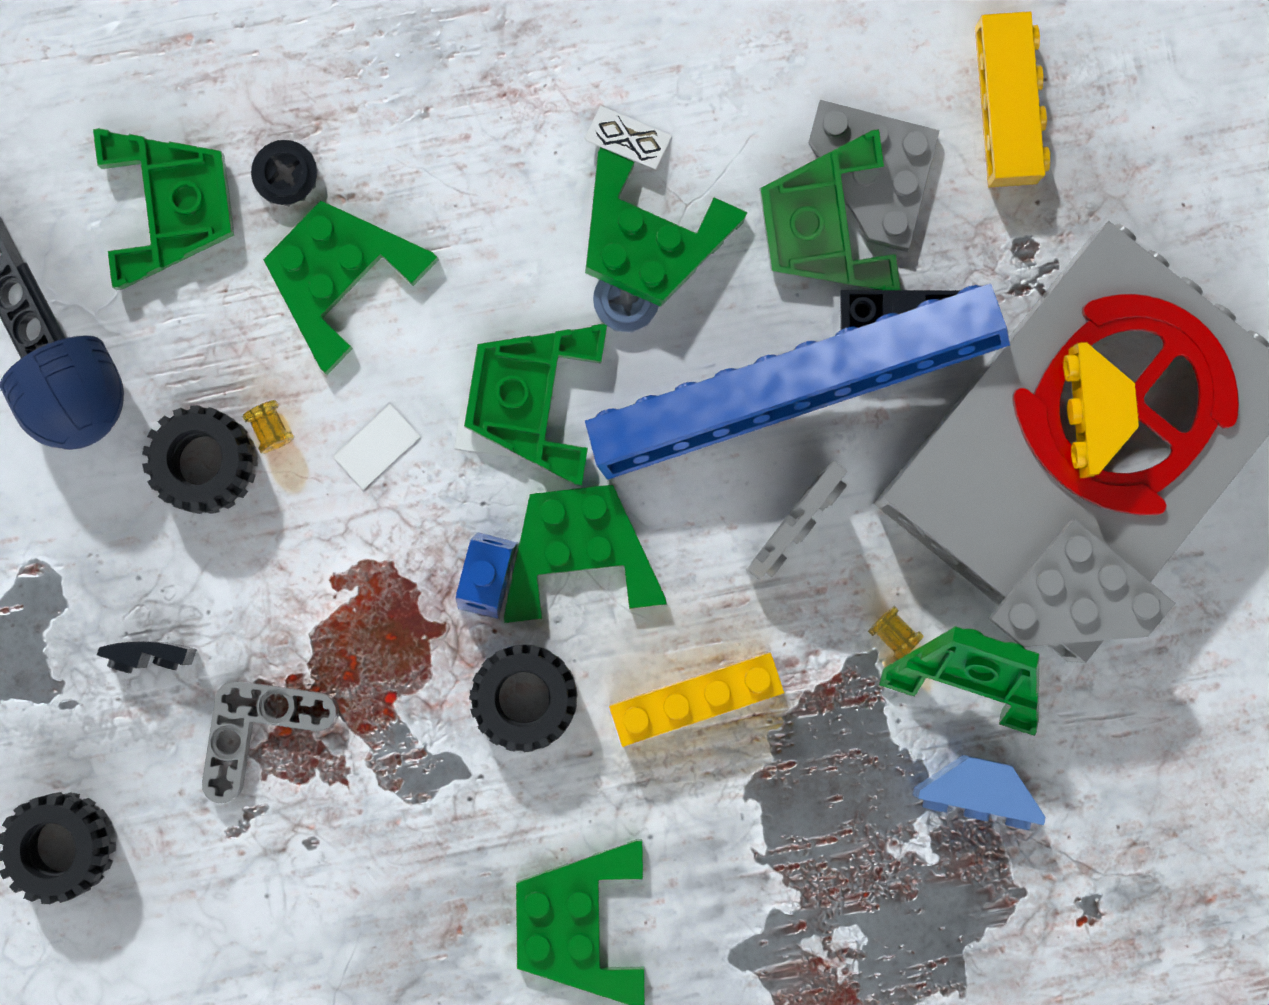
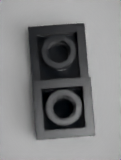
(137, 654)

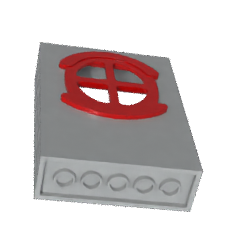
(999, 469)

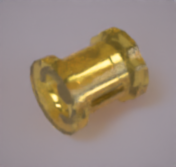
(268, 426)
(895, 633)

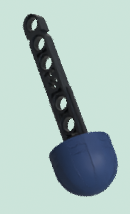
(61, 387)

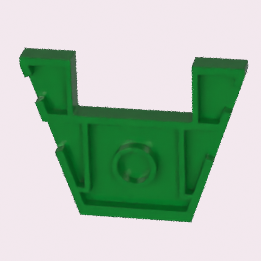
(183, 199)
(809, 220)
(642, 249)
(325, 260)
(514, 395)
(577, 533)
(975, 665)
(561, 924)

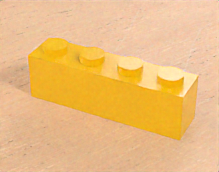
(1011, 99)
(696, 699)

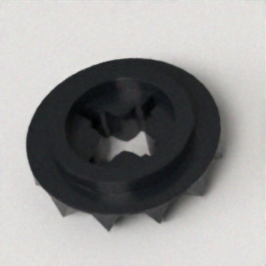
(265, 171)

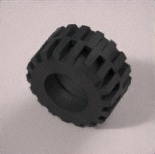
(169, 444)
(486, 703)
(22, 855)

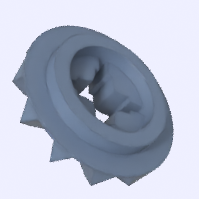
(615, 316)

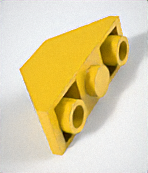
(1100, 408)

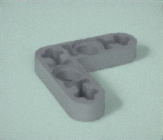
(242, 723)

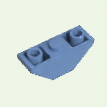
(982, 790)

